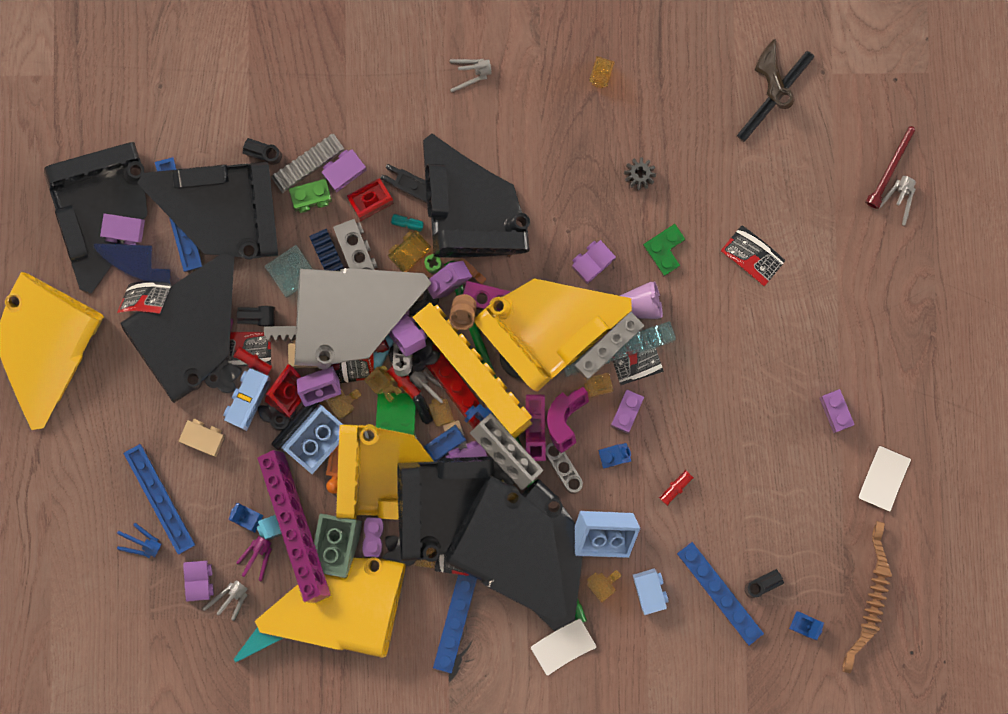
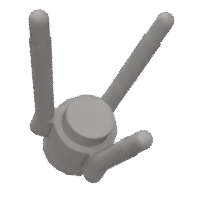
(481, 66)
(905, 187)
(420, 380)
(235, 591)

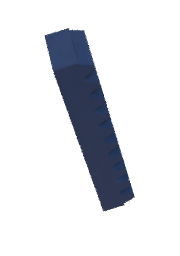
(326, 251)

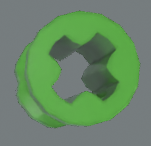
(435, 269)

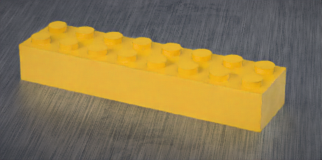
(476, 374)

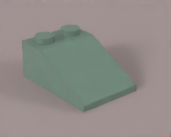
(336, 543)

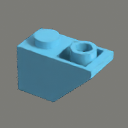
(269, 528)

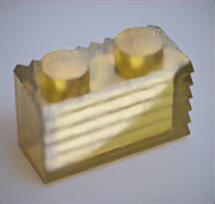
(409, 251)

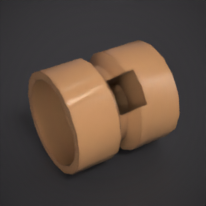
(463, 312)

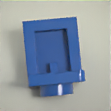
(479, 412)
(615, 455)
(245, 517)
(807, 625)

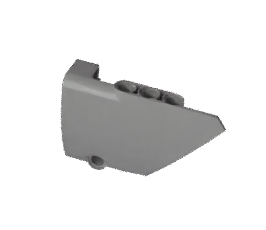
(350, 312)

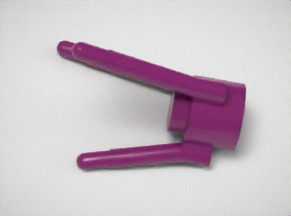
(260, 547)

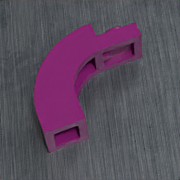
(558, 413)
(536, 432)

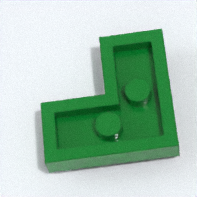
(660, 247)

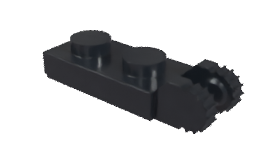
(407, 183)

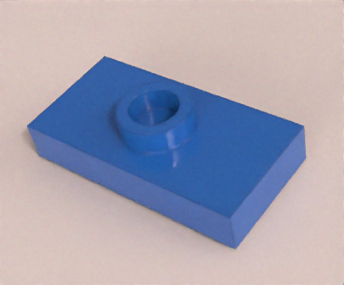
(445, 442)

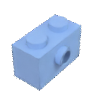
(650, 592)

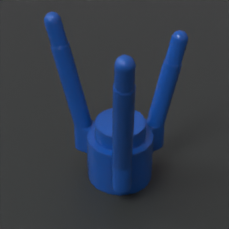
(150, 546)

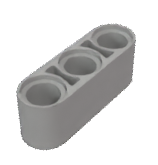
(564, 477)

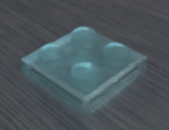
(286, 270)

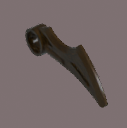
(768, 68)

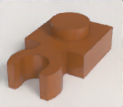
(474, 273)

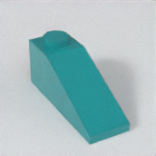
(256, 643)

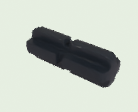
(422, 406)

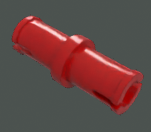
(252, 361)
(405, 383)
(676, 487)

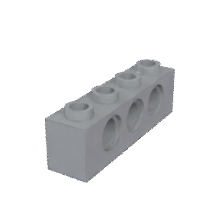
(343, 233)
(609, 346)
(506, 451)

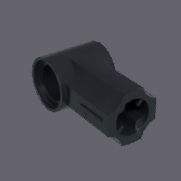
(261, 150)
(260, 316)
(765, 583)

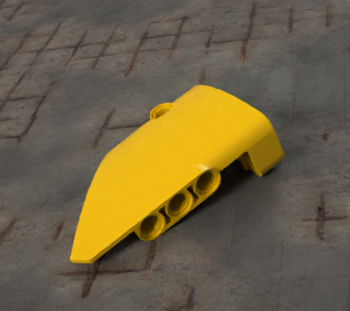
(549, 326)
(43, 344)
(370, 470)
(353, 618)

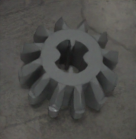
(645, 170)

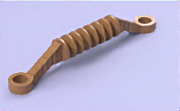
(882, 571)

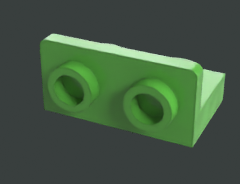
(310, 195)

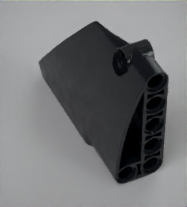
(83, 193)
(219, 206)
(190, 330)

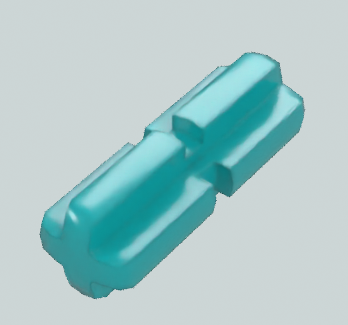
(402, 221)

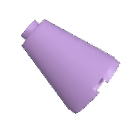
(645, 301)

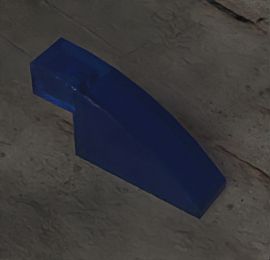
(133, 261)

